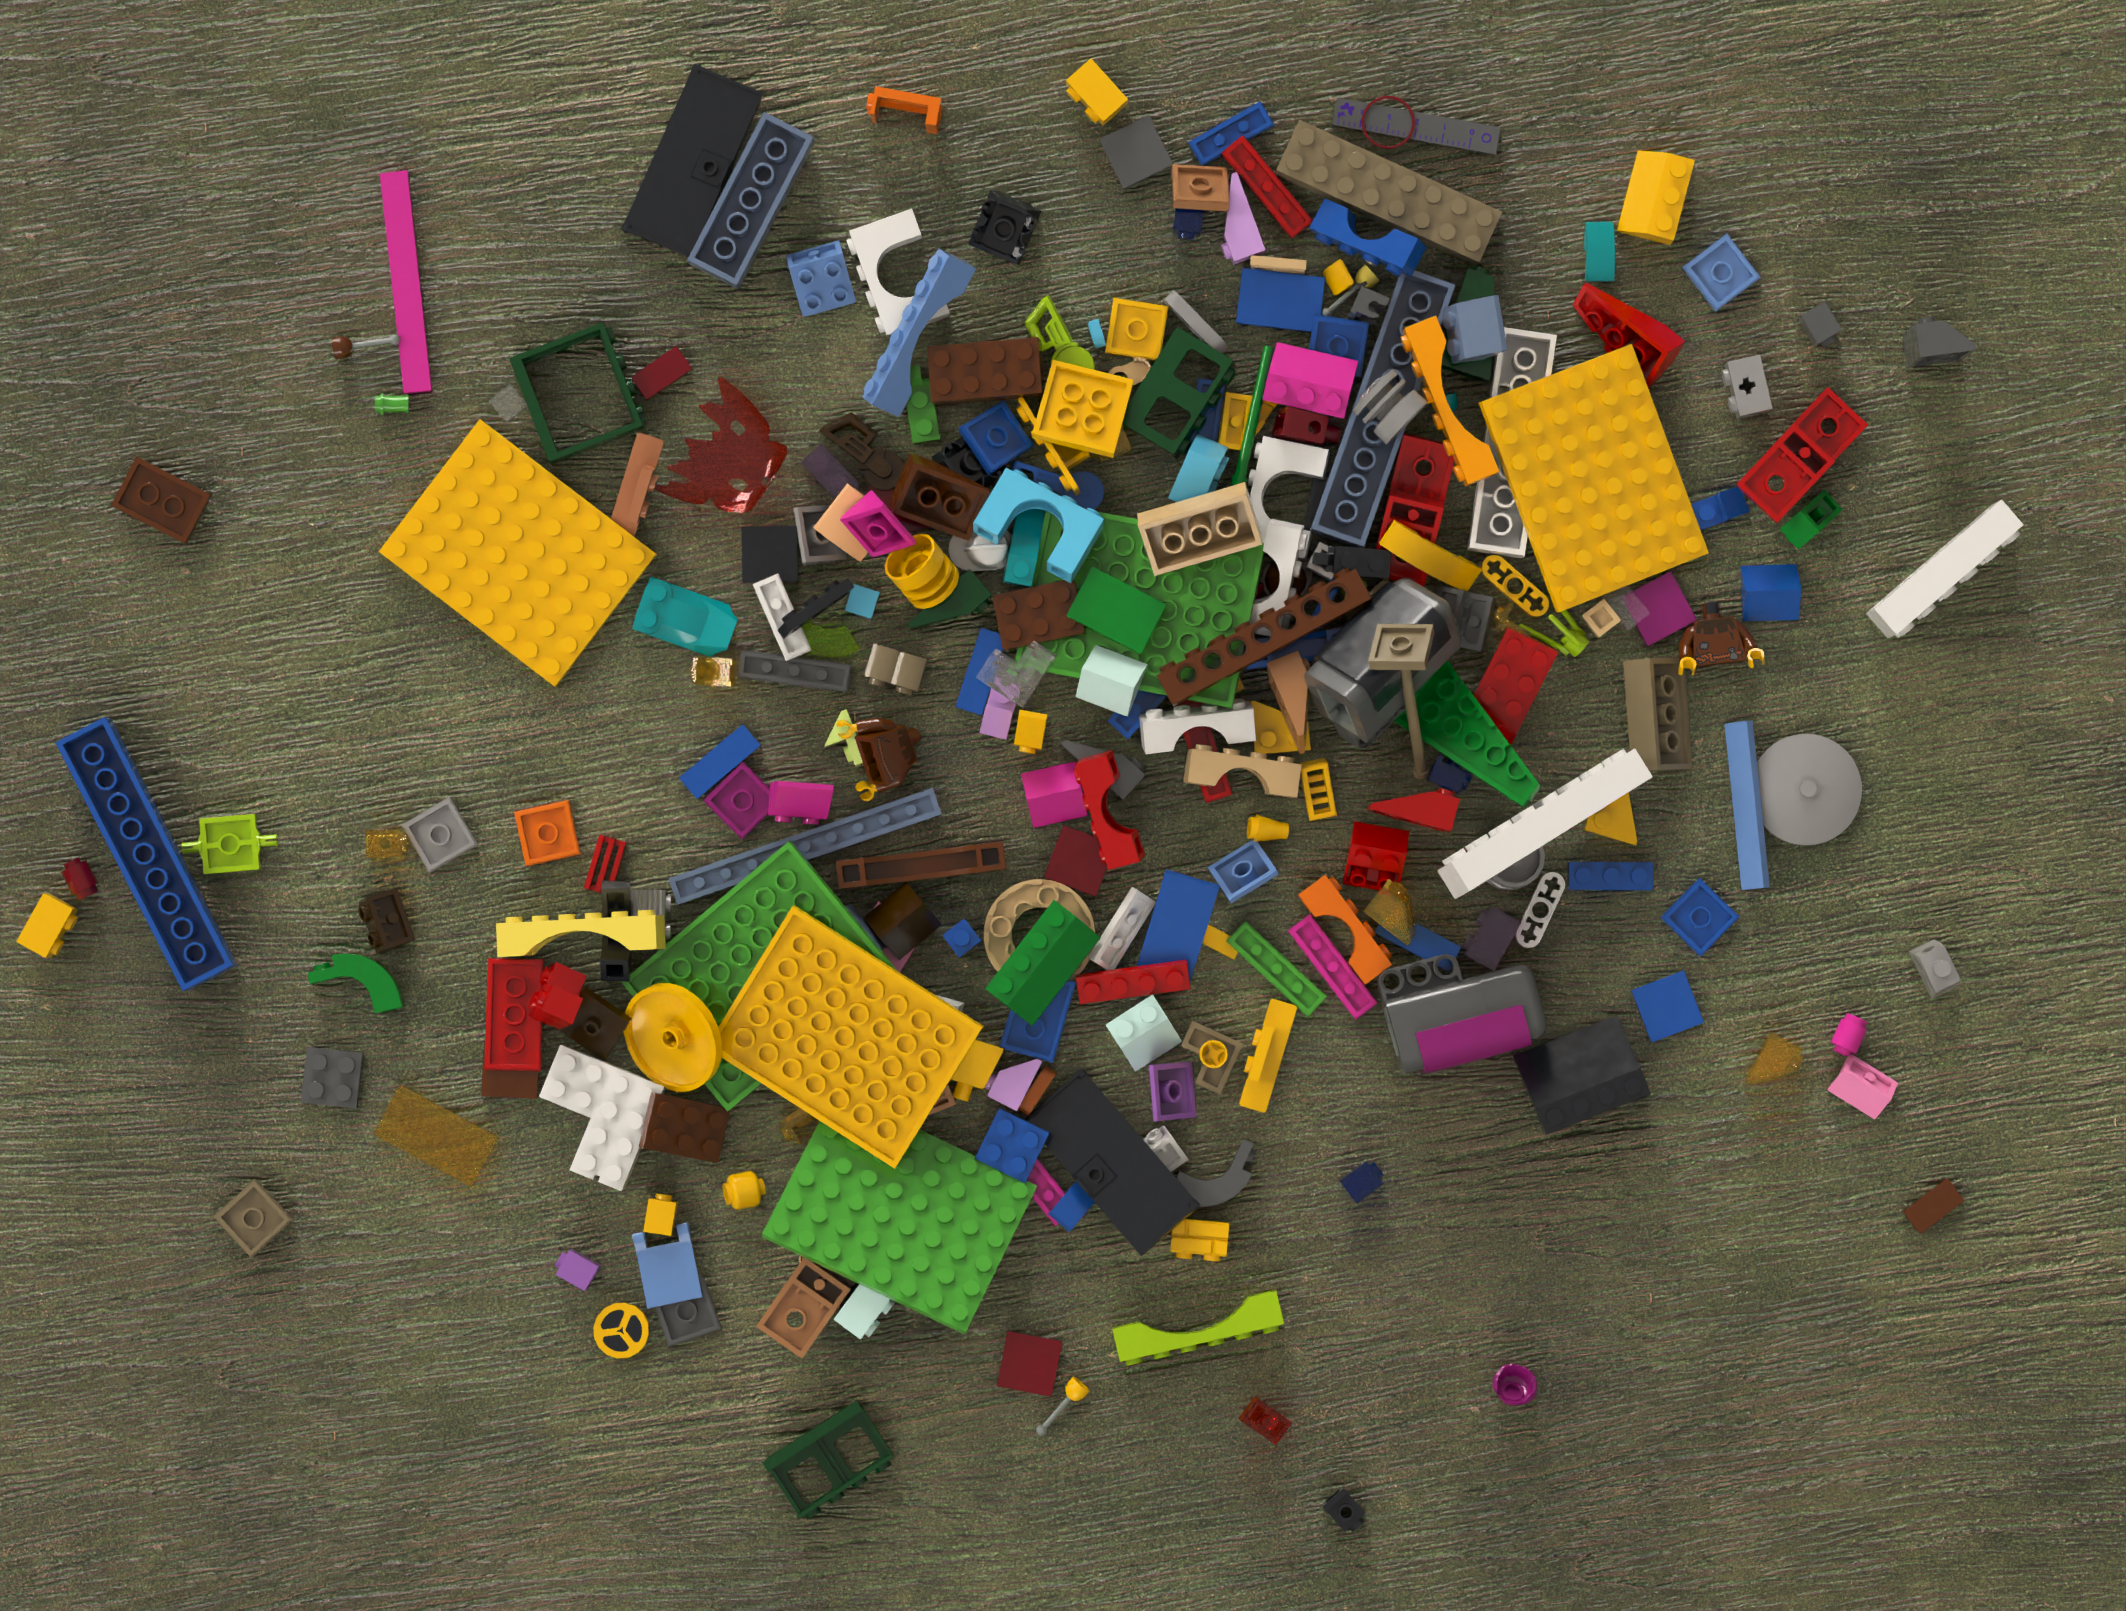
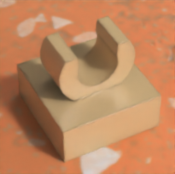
(1601, 618)

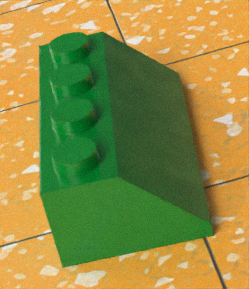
(1043, 963)

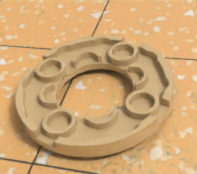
(1023, 897)

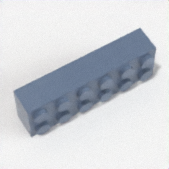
(751, 200)

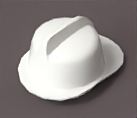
(979, 553)

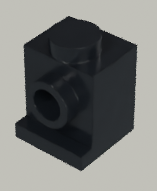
(1342, 1499)

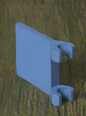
(668, 1269)

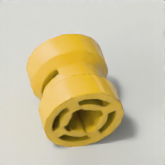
(1216, 1056)

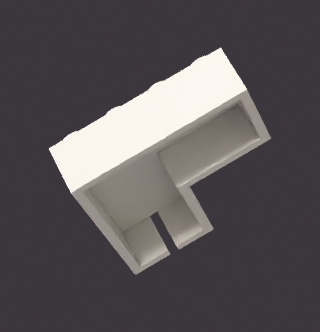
(617, 1110)

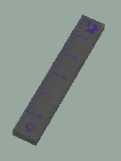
(1427, 128)

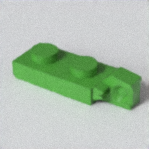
(921, 409)

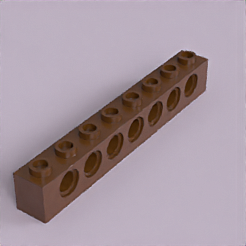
(1255, 651)

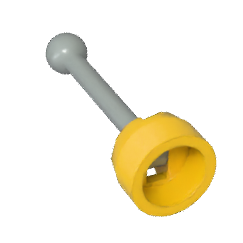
(1075, 1391)

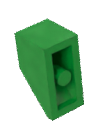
(1811, 519)

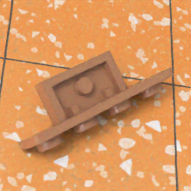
(637, 483)

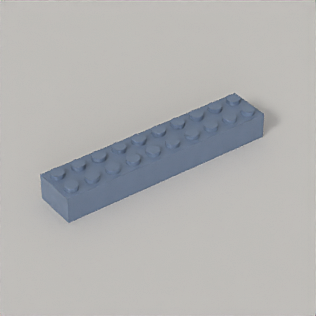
(1362, 457)

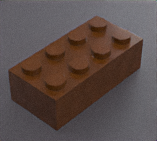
(986, 371)

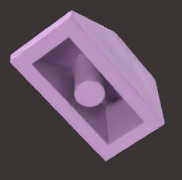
(1012, 1083)

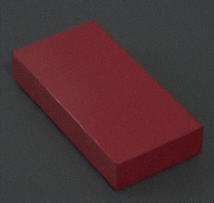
(661, 373)

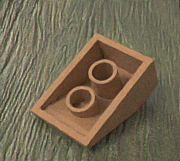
(1291, 693)

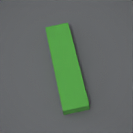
(1276, 969)

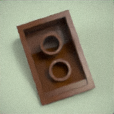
(938, 497)

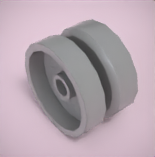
(1520, 873)

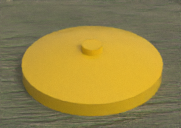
(673, 1037)

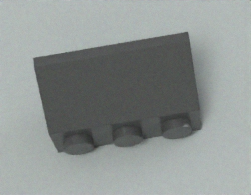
(1934, 343)

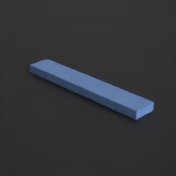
(1747, 805)

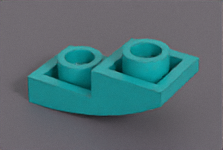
(1600, 251)

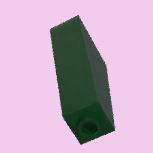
(1475, 285)

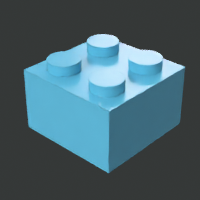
(1201, 466)

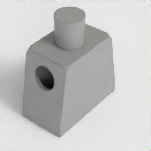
(1935, 968)

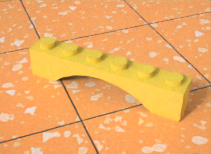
(633, 932)

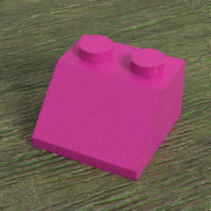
(799, 800)

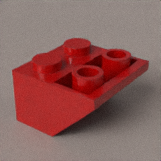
(1375, 855)

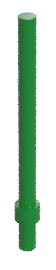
(1253, 417)

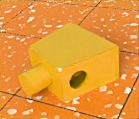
(976, 1069)

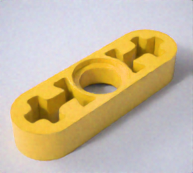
(1525, 606)

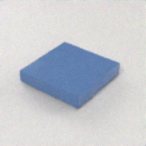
(1721, 272)

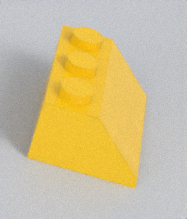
(1655, 196)

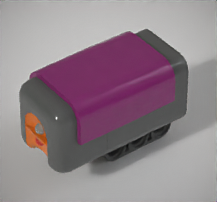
(1458, 1019)

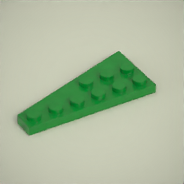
(1464, 733)

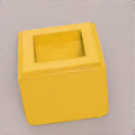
(1338, 277)

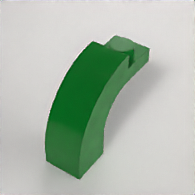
(379, 981)

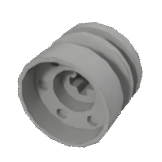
(1389, 406)

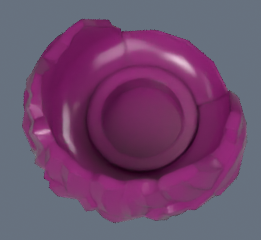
(1515, 1384)

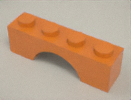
(1367, 957)

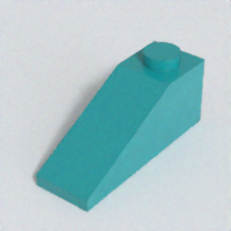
(1023, 548)

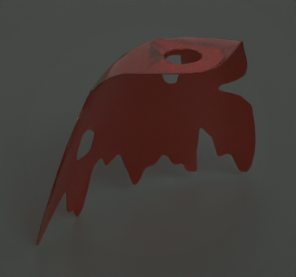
(728, 457)

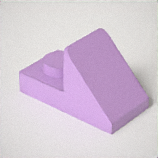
(997, 715)

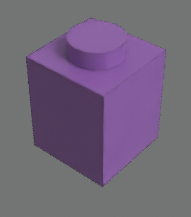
(576, 1269)

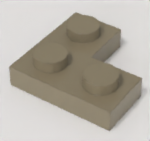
(1211, 1078)

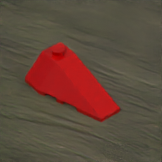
(1624, 325)

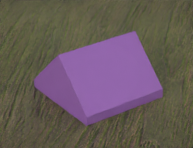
(1172, 1091)

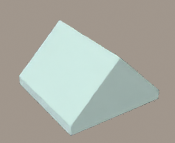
(1110, 680)

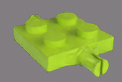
(230, 844)

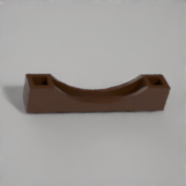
(921, 865)

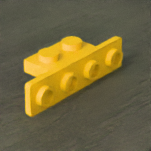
(1057, 455)
(1269, 1050)

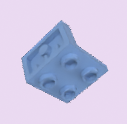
(820, 278)

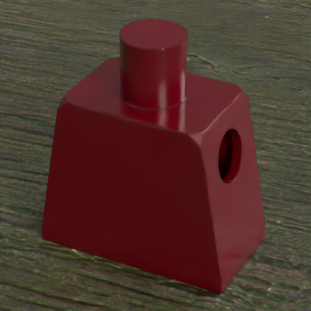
(1292, 426)

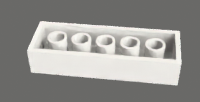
(1944, 569)

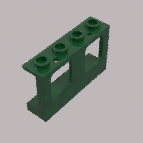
(1162, 383)
(820, 1444)

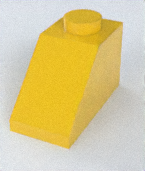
(1030, 731)

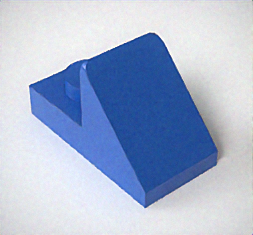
(1720, 508)

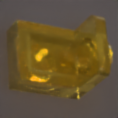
(1502, 624)
(713, 671)

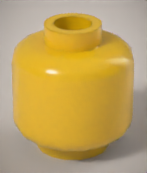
(743, 1190)

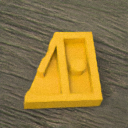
(1235, 416)
(1614, 821)

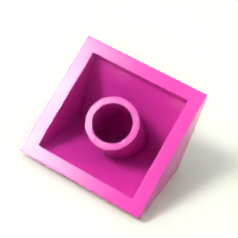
(876, 526)
(1053, 795)

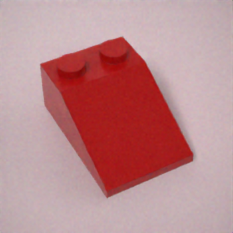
(1428, 809)

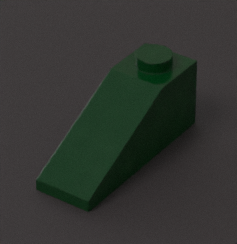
(965, 599)

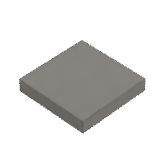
(439, 834)

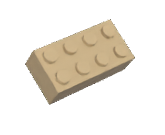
(1199, 529)

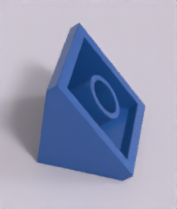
(1770, 592)

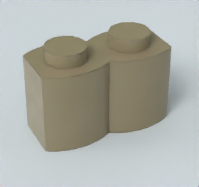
(896, 669)

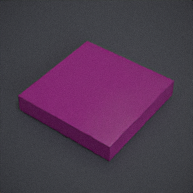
(1666, 606)
(740, 800)

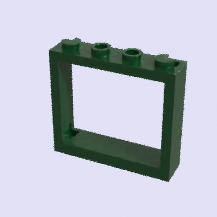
(618, 365)

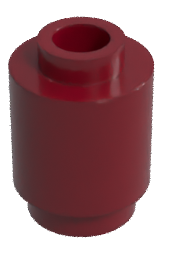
(79, 878)

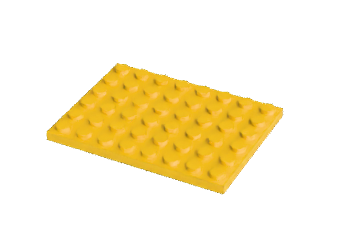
(1593, 478)
(517, 553)
(845, 1036)

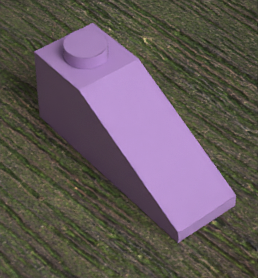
(1241, 231)

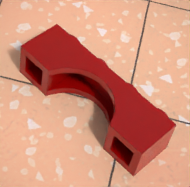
(1118, 843)

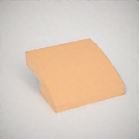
(834, 530)

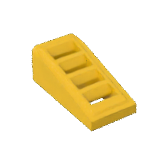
(1327, 786)

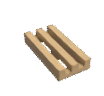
(1275, 264)

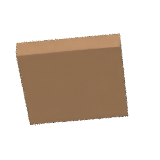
(1200, 187)

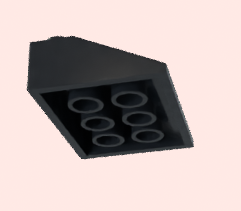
(1581, 1075)

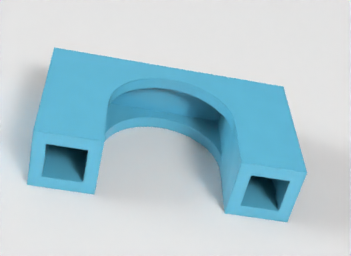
(1017, 494)

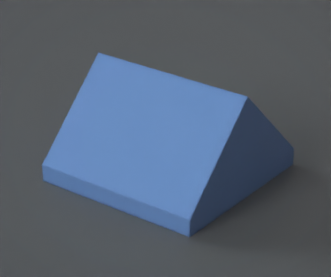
(1243, 871)

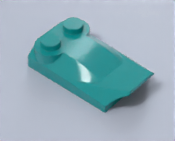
(685, 618)

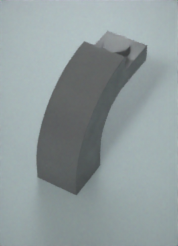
(1227, 1185)

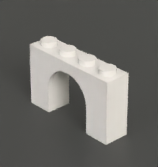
(871, 245)
(1281, 458)

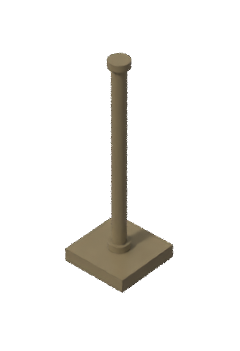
(1405, 649)

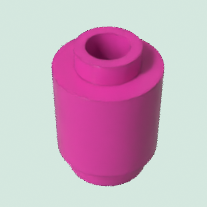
(1849, 1035)

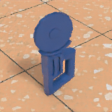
(1089, 484)

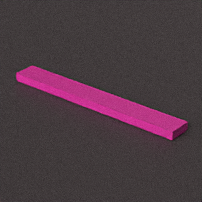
(406, 282)

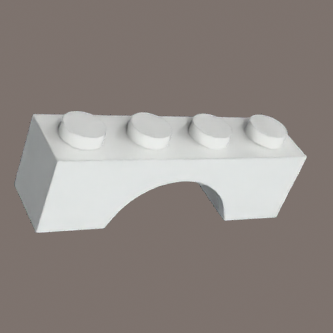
(1283, 544)
(1163, 728)

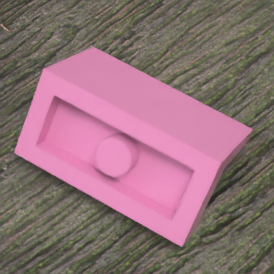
(1863, 1086)

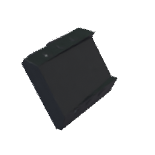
(1004, 226)
(962, 460)

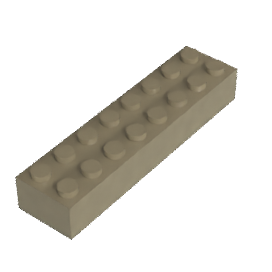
(1388, 193)

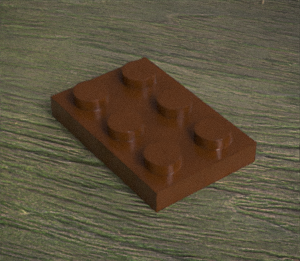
(161, 500)
(1036, 614)
(684, 1127)

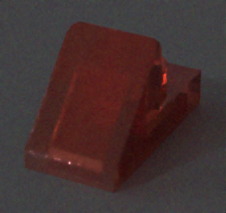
(1265, 1420)

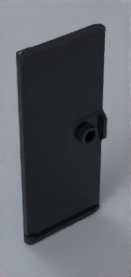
(692, 161)
(1113, 1163)

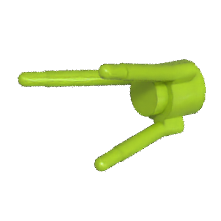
(1573, 640)

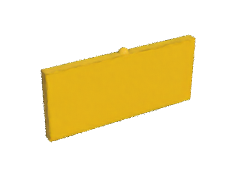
(1218, 941)

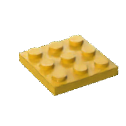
(1082, 408)

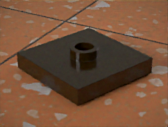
(597, 1024)

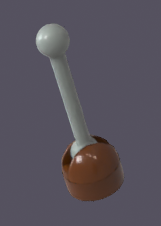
(344, 347)

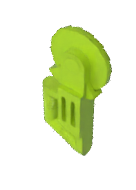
(1066, 349)

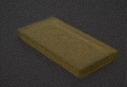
(436, 1135)

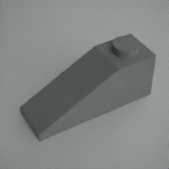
(1130, 770)

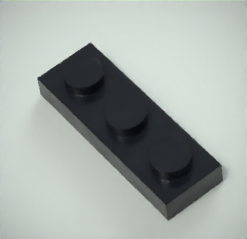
(814, 606)

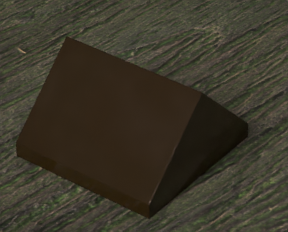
(902, 921)

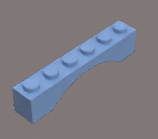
(942, 282)

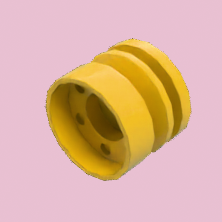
(922, 572)

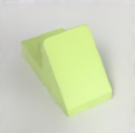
(851, 750)

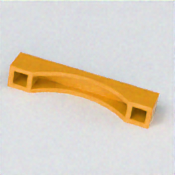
(1472, 456)

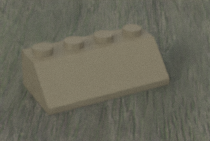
(1658, 713)

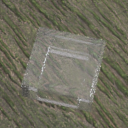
(508, 403)

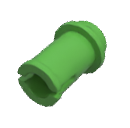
(391, 403)

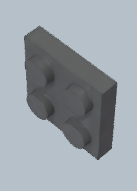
(332, 1077)

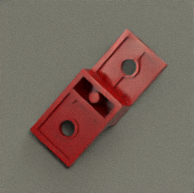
(1801, 455)
(1416, 497)

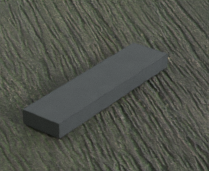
(794, 672)

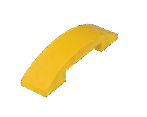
(1430, 557)

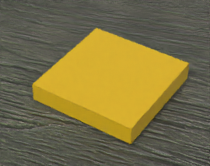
(1136, 329)

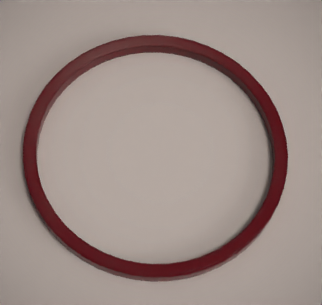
(1394, 98)

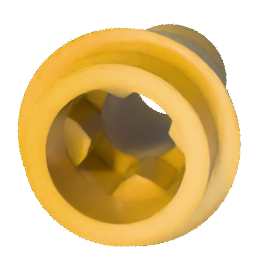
(1265, 829)

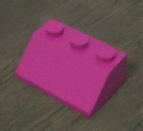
(1310, 380)

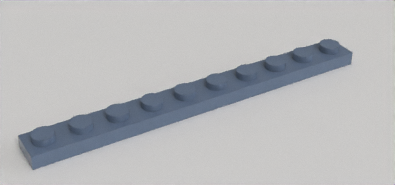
(810, 843)

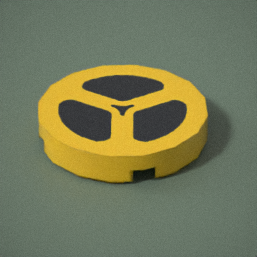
(621, 1330)

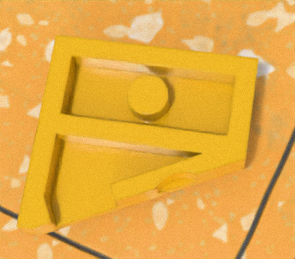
(1272, 731)

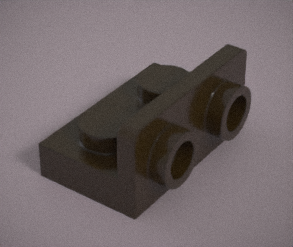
(385, 920)

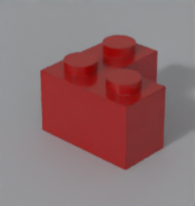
(558, 996)

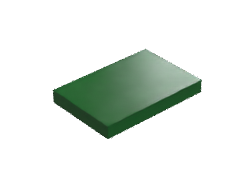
(1116, 610)

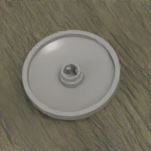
(1808, 789)

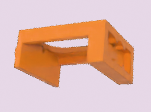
(906, 101)

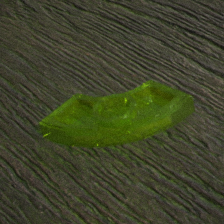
(829, 642)

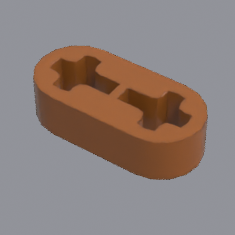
(1037, 1090)

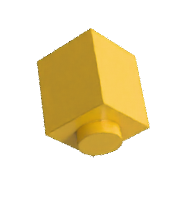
(661, 1215)

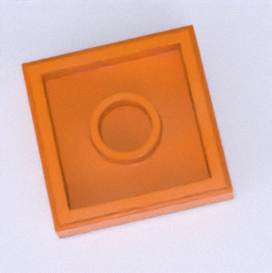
(547, 833)

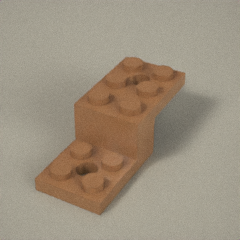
(813, 1293)

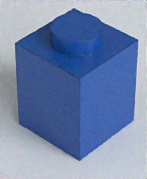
(962, 938)

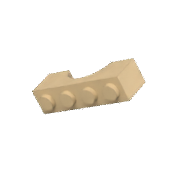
(1277, 777)

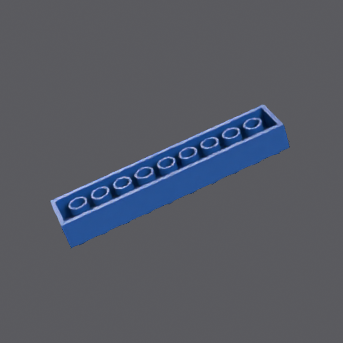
(146, 853)

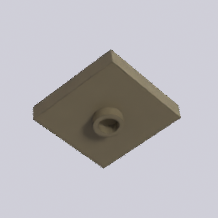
(253, 1218)

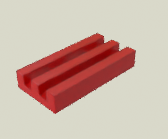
(611, 842)

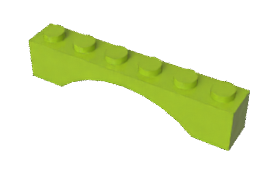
(1254, 1314)

